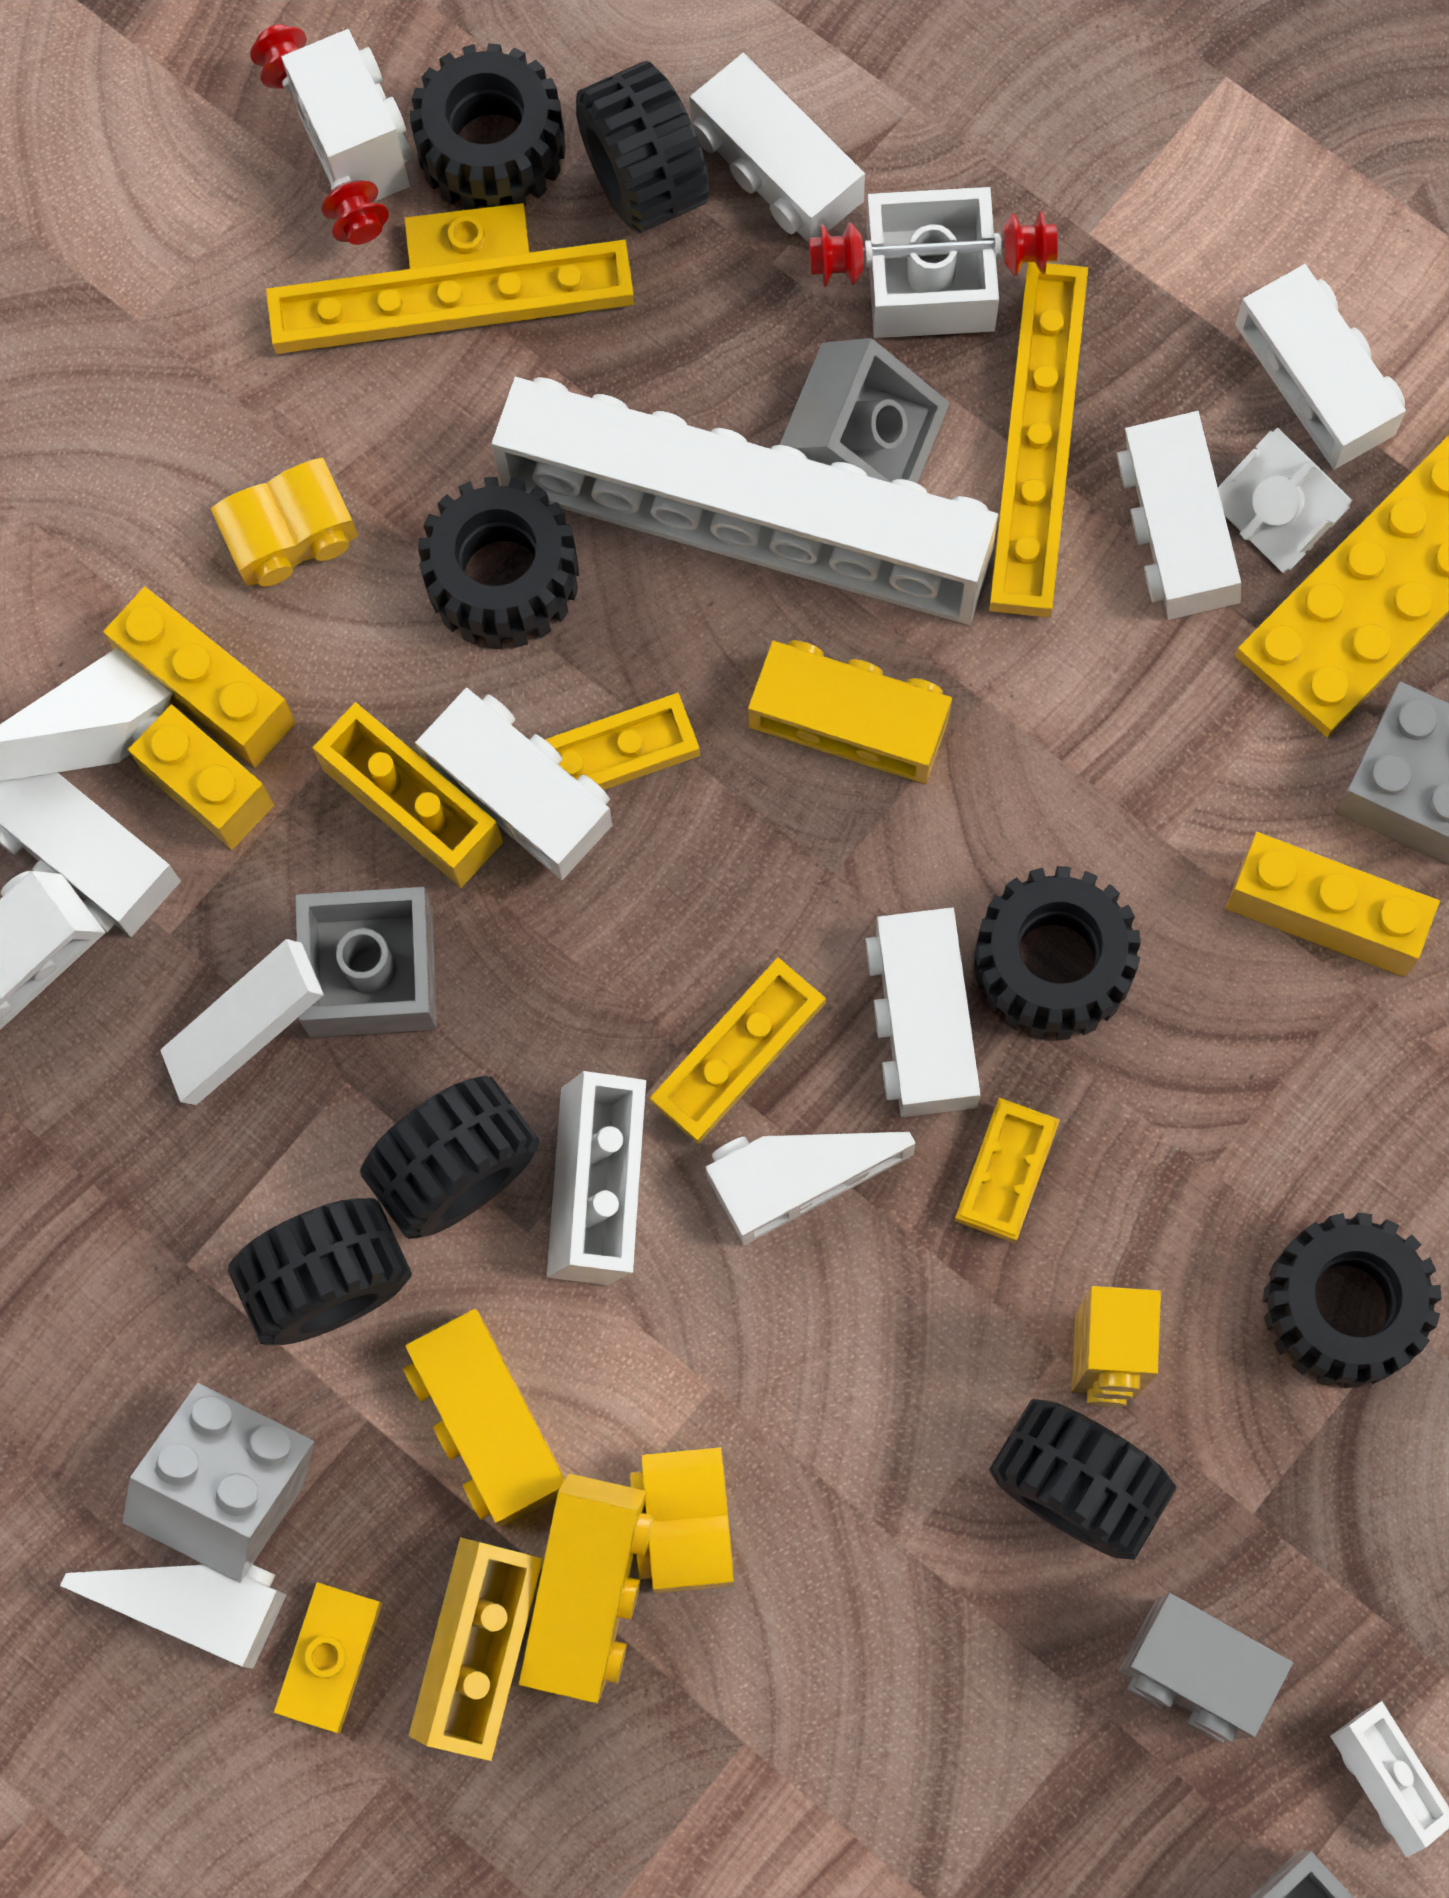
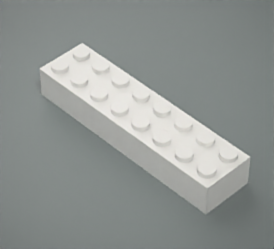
(746, 499)

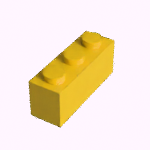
(201, 677)
(850, 710)
(408, 795)
(1332, 904)
(1115, 1344)
(484, 1419)
(586, 1588)
(475, 1649)

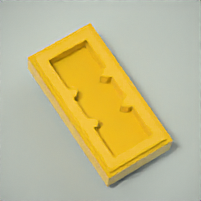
(466, 235)
(1007, 1170)
(328, 1658)

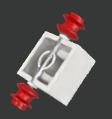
(347, 121)
(933, 259)

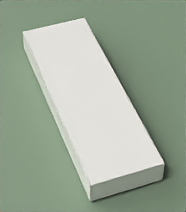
(241, 1022)

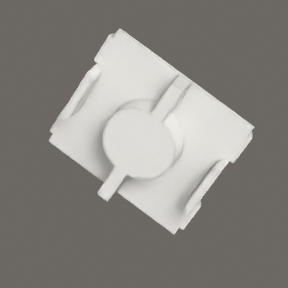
(1281, 500)

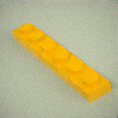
(450, 296)
(1039, 440)

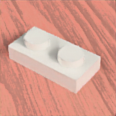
(1393, 1779)

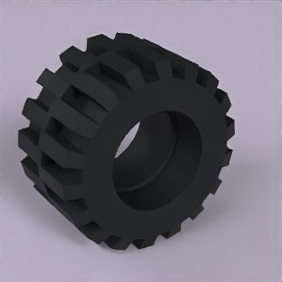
(478, 87)
(642, 146)
(489, 517)
(1065, 903)
(449, 1157)
(1389, 1262)
(319, 1271)
(1083, 1479)

